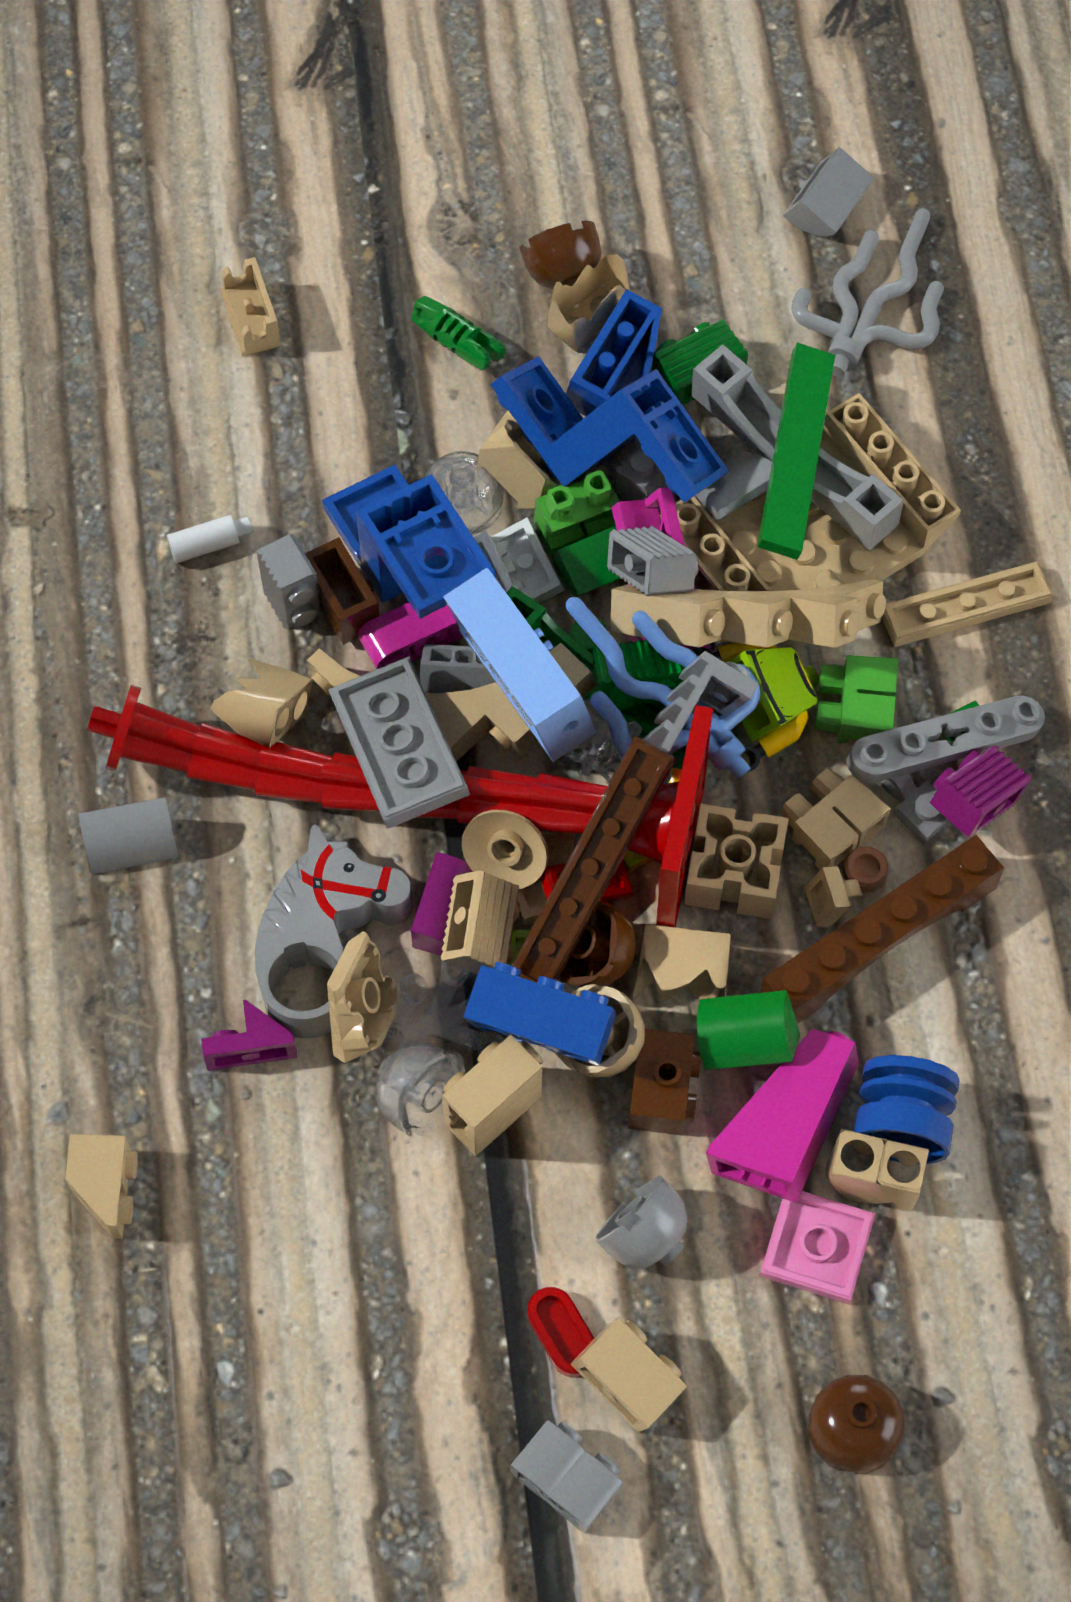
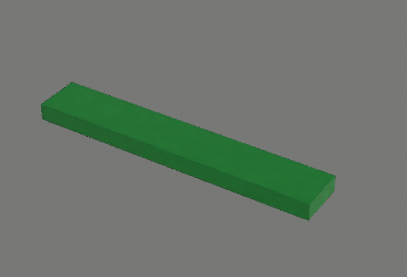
(796, 451)

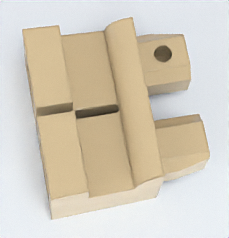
(839, 822)

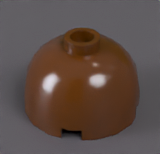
(562, 254)
(603, 949)
(856, 1424)

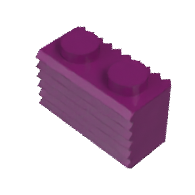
(979, 790)

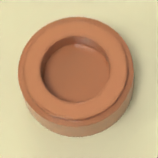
(866, 866)

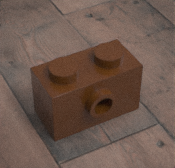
(343, 590)
(662, 1082)

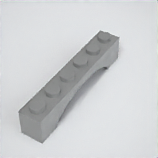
(851, 499)

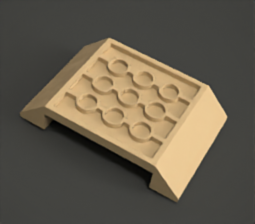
(829, 555)

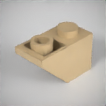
(99, 1178)

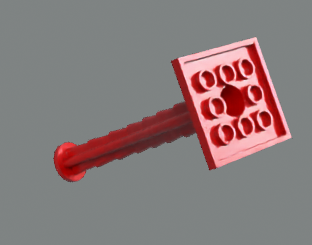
(339, 783)

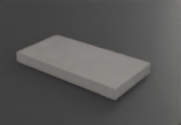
(398, 742)

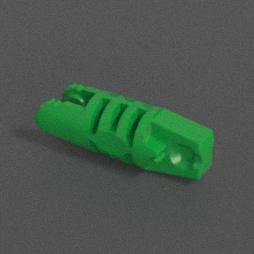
(457, 333)

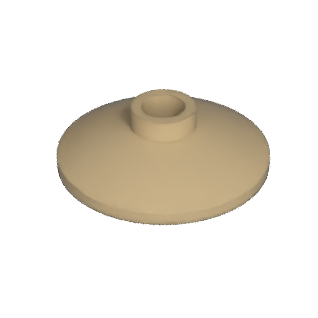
(487, 850)

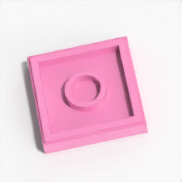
(818, 1246)

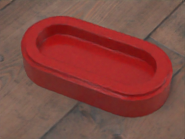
(558, 1328)

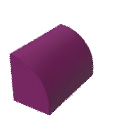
(432, 912)

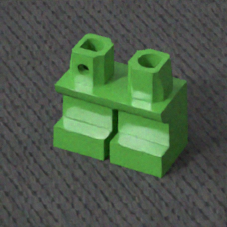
(575, 511)
(866, 697)

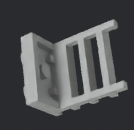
(705, 679)

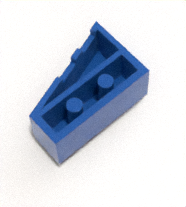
(618, 354)
(540, 1013)

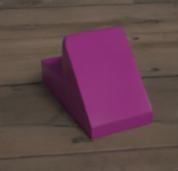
(261, 1043)

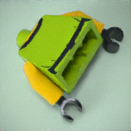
(784, 695)

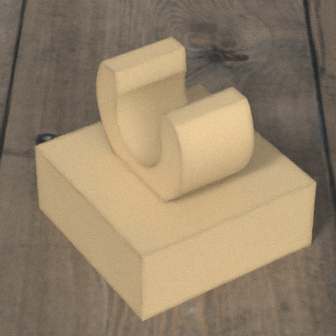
(831, 895)

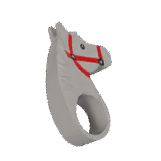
(311, 905)

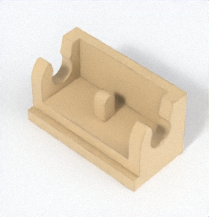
(250, 309)

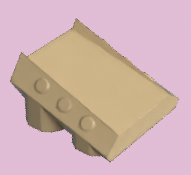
(516, 463)
(360, 1000)

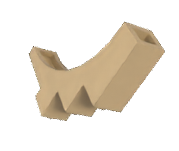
(755, 617)
(470, 713)

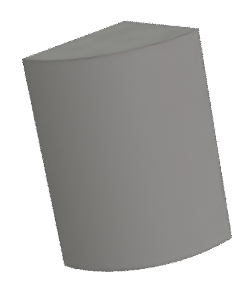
(829, 194)
(451, 669)
(128, 835)

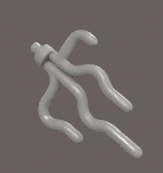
(852, 336)

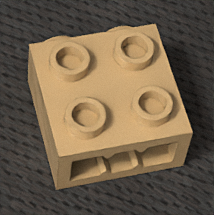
(492, 1093)

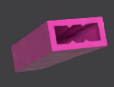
(787, 1119)

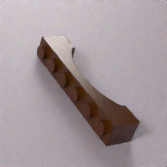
(932, 894)

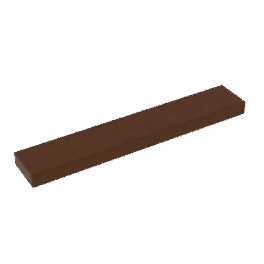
(594, 861)

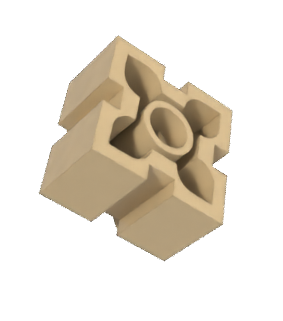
(724, 839)

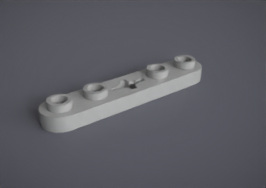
(916, 748)

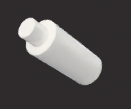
(207, 537)

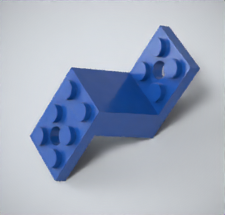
(581, 444)
(406, 538)

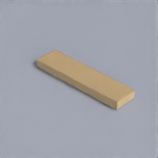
(966, 603)

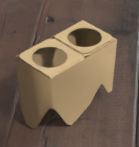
(609, 272)
(267, 705)
(683, 959)
(862, 1185)

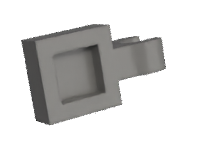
(915, 807)

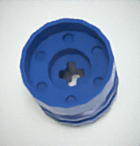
(908, 1103)

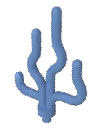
(724, 746)

